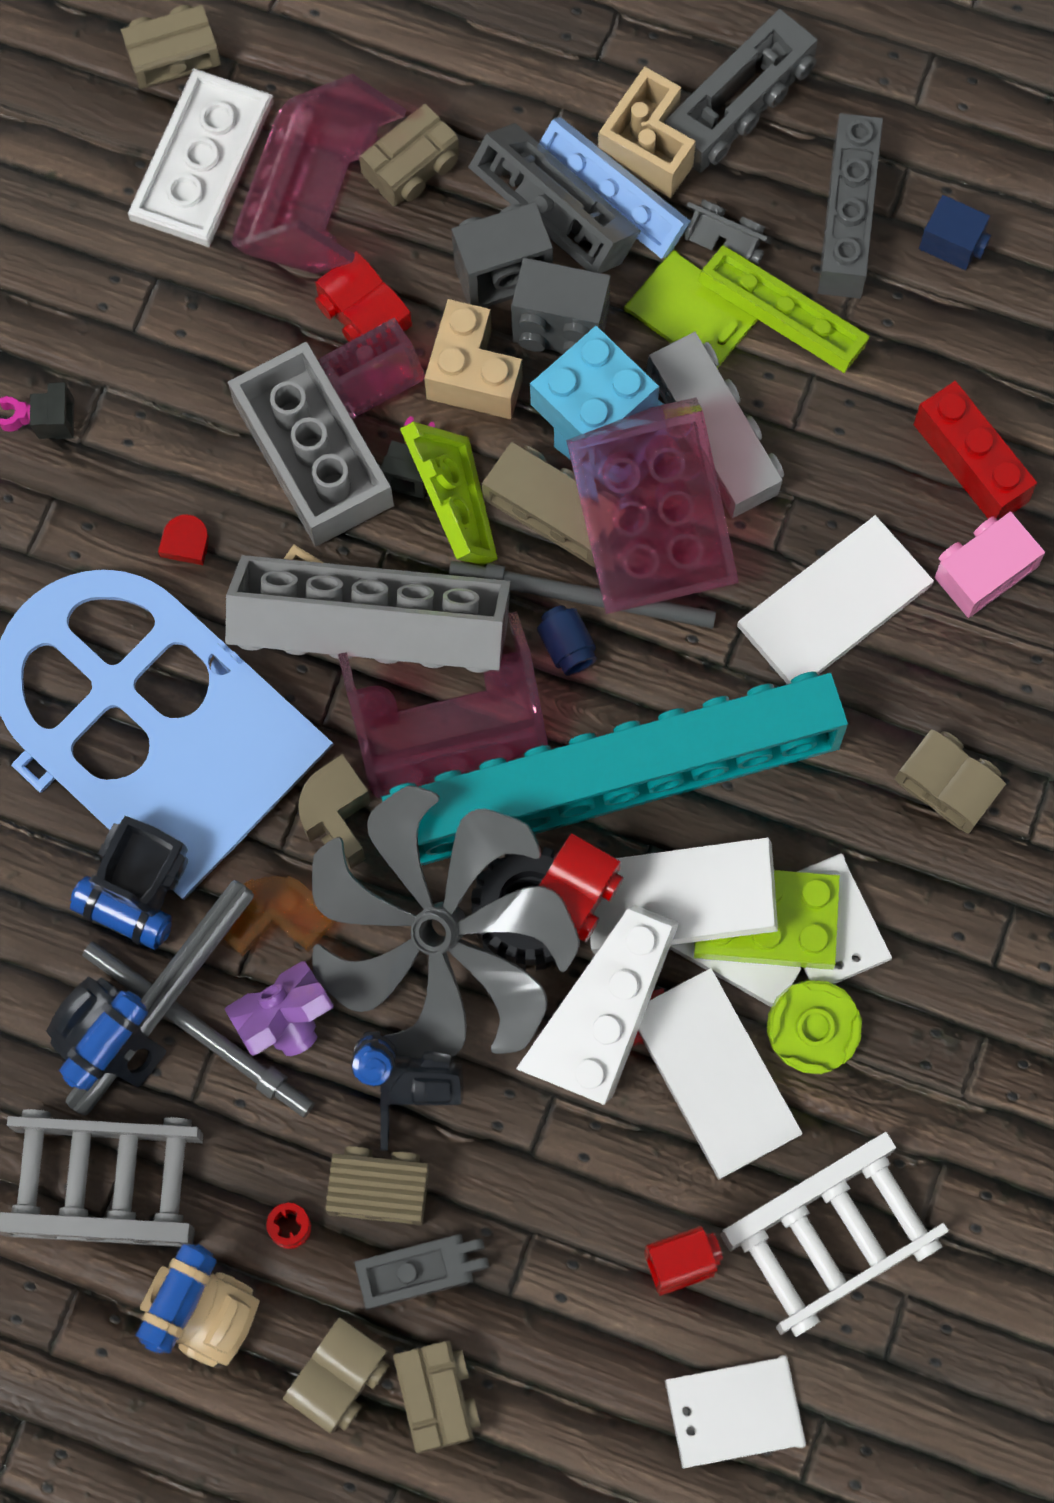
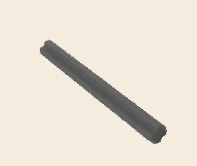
(175, 978)

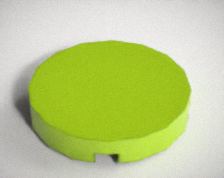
(814, 1026)

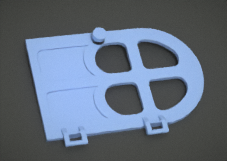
(204, 772)

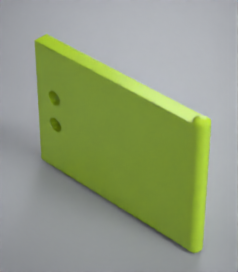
(678, 305)

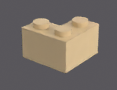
(641, 140)
(463, 370)

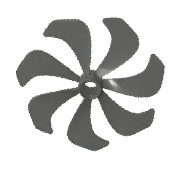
(528, 911)

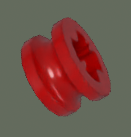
(275, 1231)

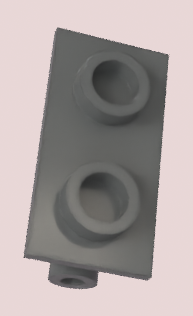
(709, 225)

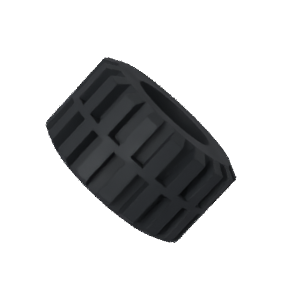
(500, 880)

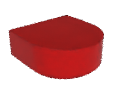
(185, 540)

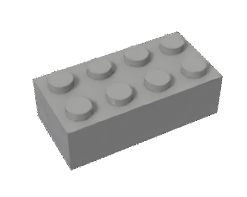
(311, 444)

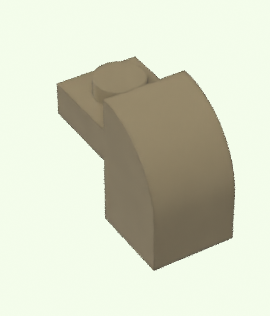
(328, 800)

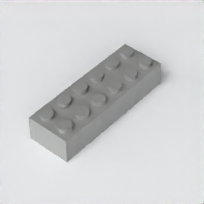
(367, 613)

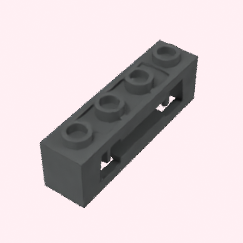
(786, 55)
(560, 195)
(850, 206)

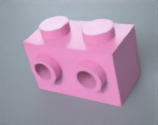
(988, 563)

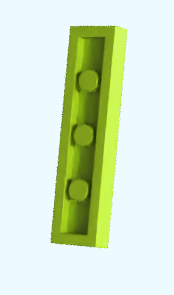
(783, 308)

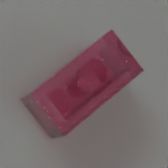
(373, 368)

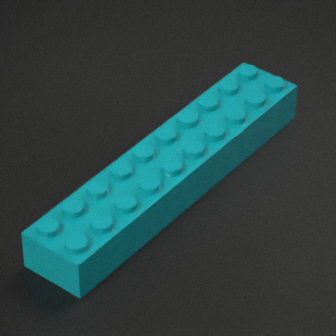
(641, 761)

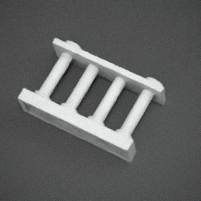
(832, 1187)

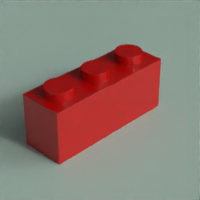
(974, 452)

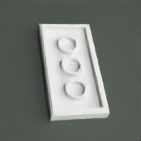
(201, 157)
(835, 602)
(706, 889)
(716, 1074)

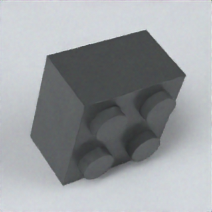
(492, 251)
(557, 305)

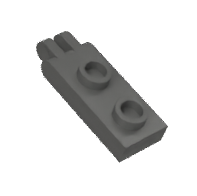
(418, 1270)

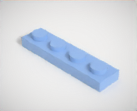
(658, 221)

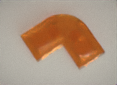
(283, 903)

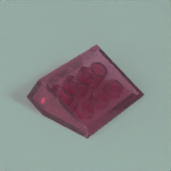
(653, 506)

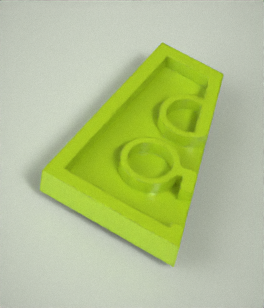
(454, 488)

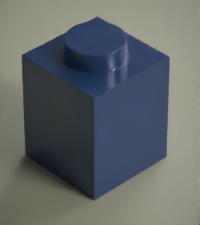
(956, 233)

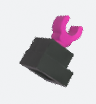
(48, 413)
(401, 469)

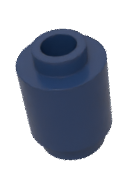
(567, 640)

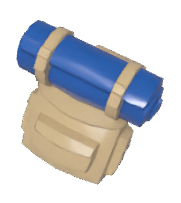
(196, 1309)

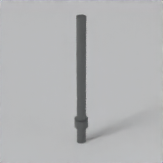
(582, 594)
(269, 1081)

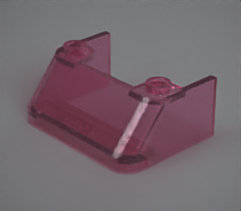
(304, 172)
(449, 733)

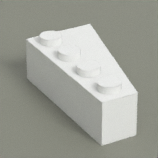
(600, 1017)

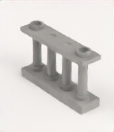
(120, 1222)

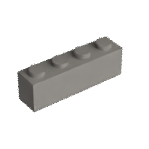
(741, 464)

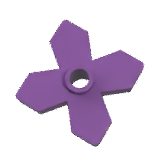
(281, 1013)

